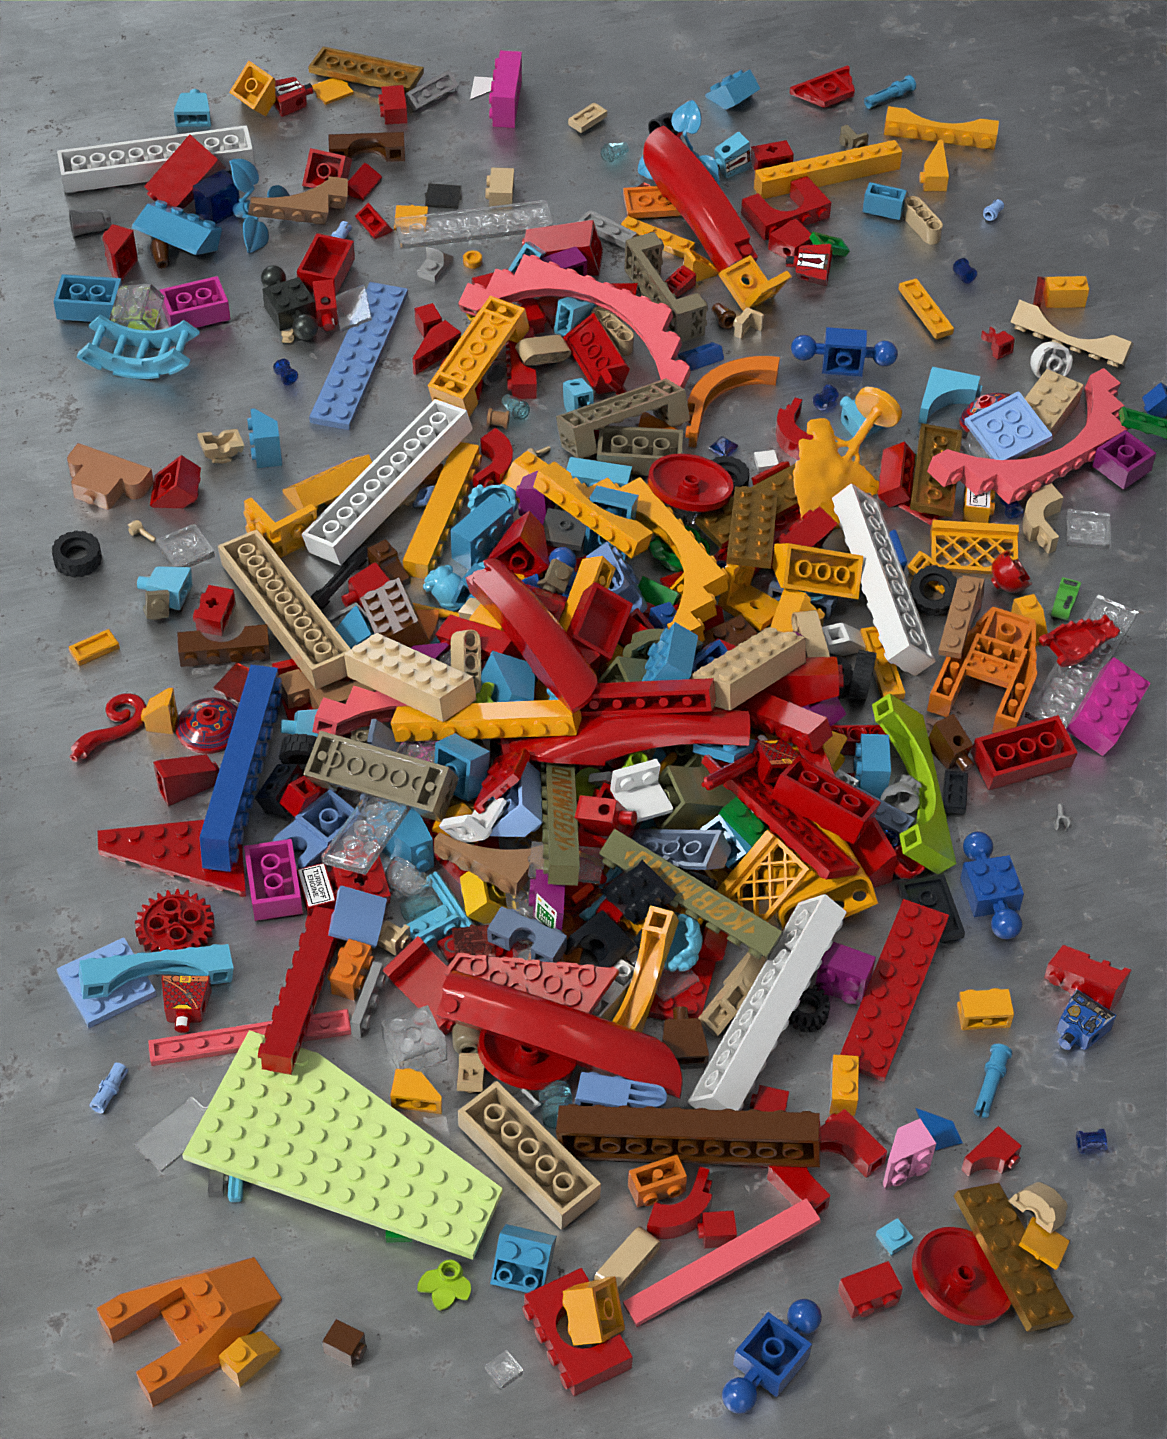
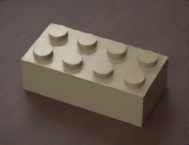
(637, 446)

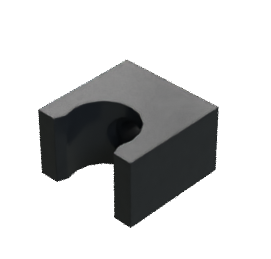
(602, 938)

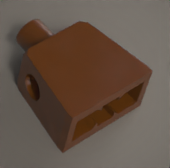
(951, 744)
(685, 1038)

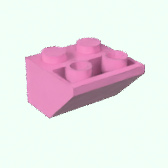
(910, 1154)

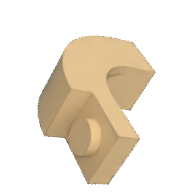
(1040, 505)

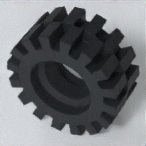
(815, 1019)

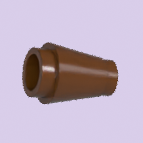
(160, 253)
(723, 315)

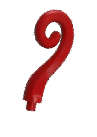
(92, 739)

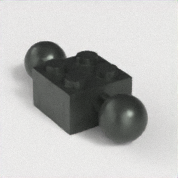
(289, 303)

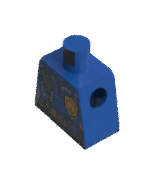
(1083, 1022)

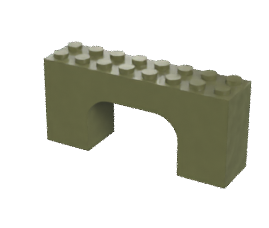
(682, 780)

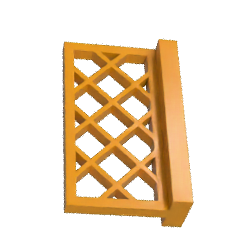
(974, 534)
(749, 867)

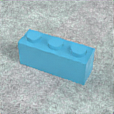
(594, 471)

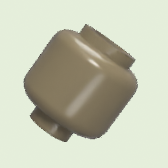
(465, 1039)

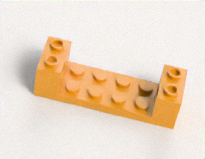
(476, 351)

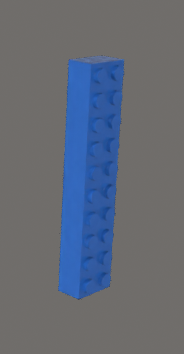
(240, 769)

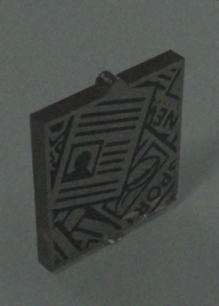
(443, 196)

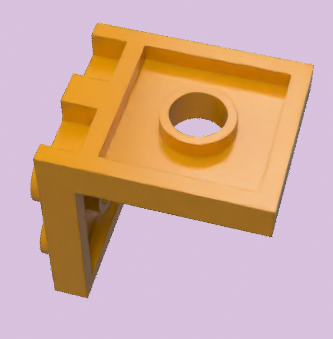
(759, 287)
(279, 534)
(743, 597)

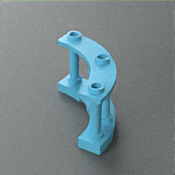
(138, 367)

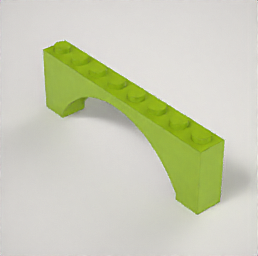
(929, 838)

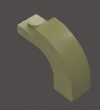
(642, 642)

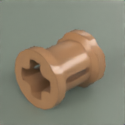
(498, 418)

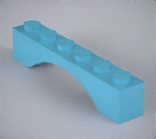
(104, 975)

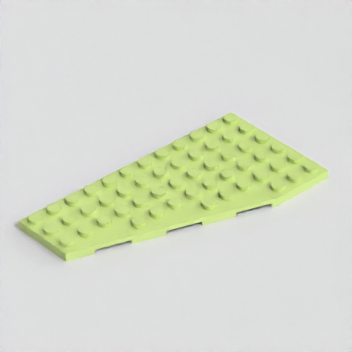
(340, 1150)

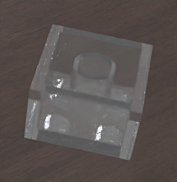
(137, 307)
(414, 1040)

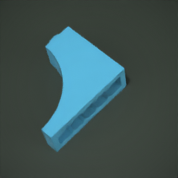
(948, 388)

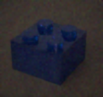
(216, 197)

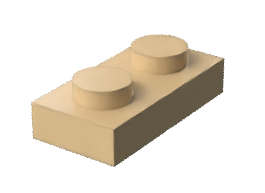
(587, 117)

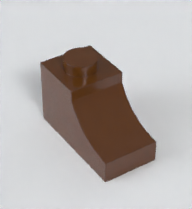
(388, 561)

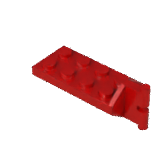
(598, 356)

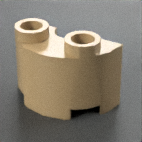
(221, 447)
(1044, 1202)

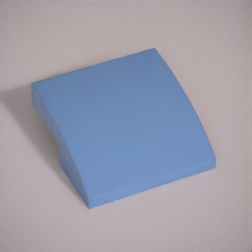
(357, 916)

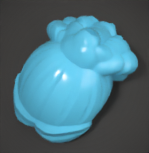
(480, 494)
(443, 585)
(685, 945)

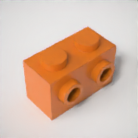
(351, 969)
(657, 1181)

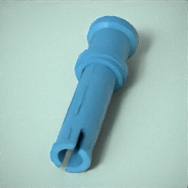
(896, 89)
(994, 1070)

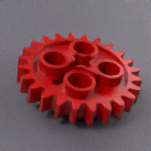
(174, 923)

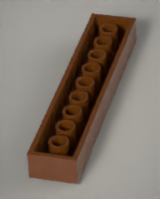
(692, 1134)

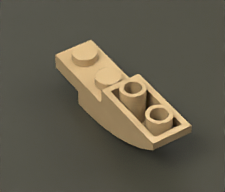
(732, 995)

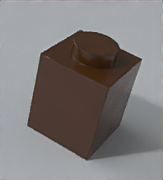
(344, 1343)

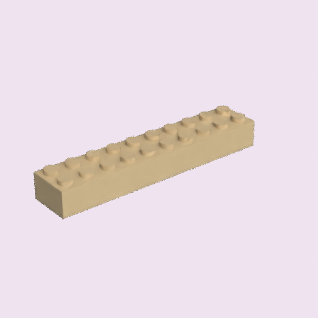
(285, 608)

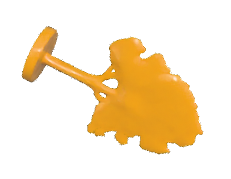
(823, 471)

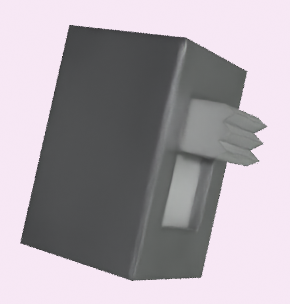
(216, 1183)

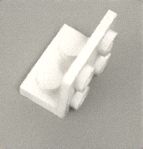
(640, 791)
(475, 826)

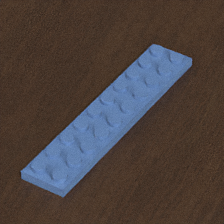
(358, 359)

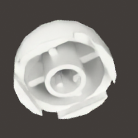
(1052, 357)

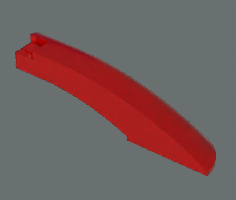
(697, 198)
(535, 633)
(620, 734)
(559, 1031)

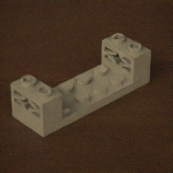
(643, 267)
(662, 397)
(381, 774)

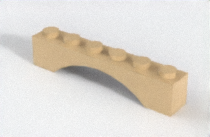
(1111, 348)

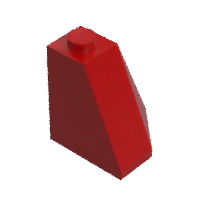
(523, 547)

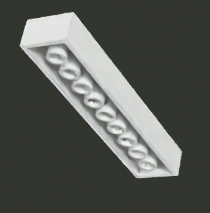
(140, 159)
(387, 482)
(883, 581)
(768, 1006)

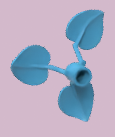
(687, 119)
(245, 177)

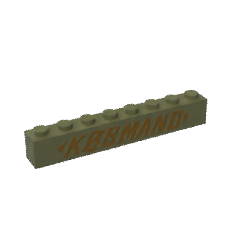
(558, 823)
(696, 897)

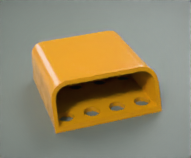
(813, 885)

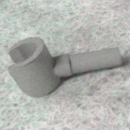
(1061, 818)

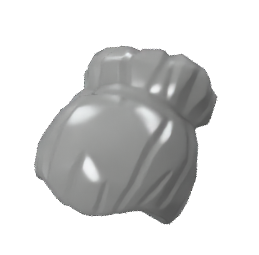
(903, 794)

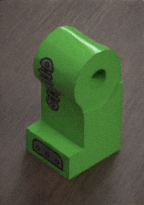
(1065, 598)

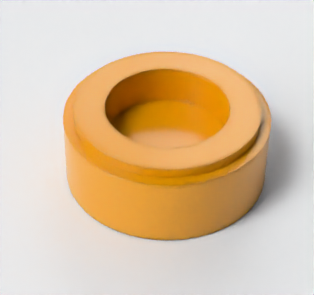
(472, 259)

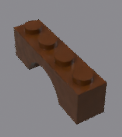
(386, 144)
(197, 650)

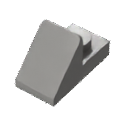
(434, 264)

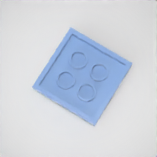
(1008, 428)
(122, 999)

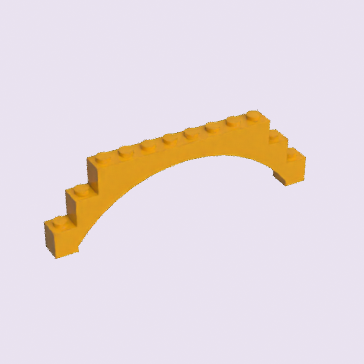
(701, 572)

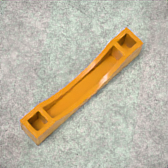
(905, 124)
(621, 532)
(653, 952)

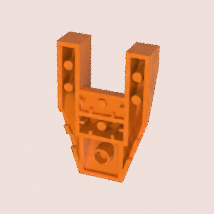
(998, 652)
(203, 1312)

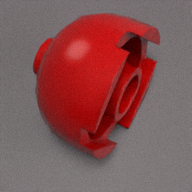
(1009, 573)

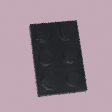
(637, 891)
(934, 894)

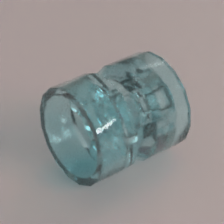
(550, 1098)

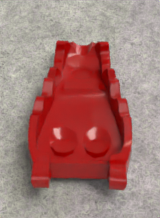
(1078, 640)

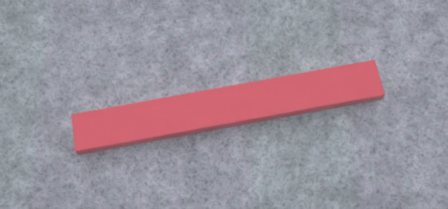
(230, 1039)
(721, 1262)

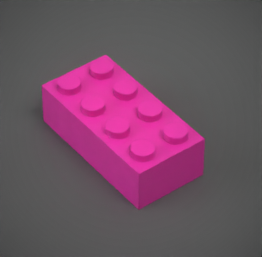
(506, 89)
(1108, 706)

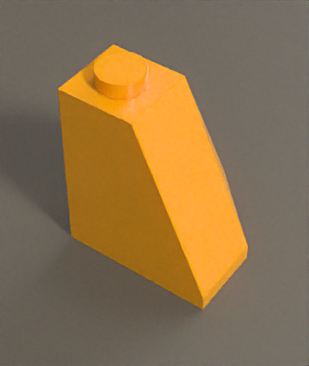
(791, 602)

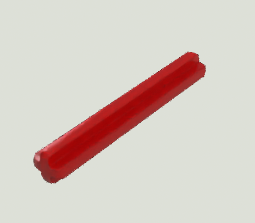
(729, 771)

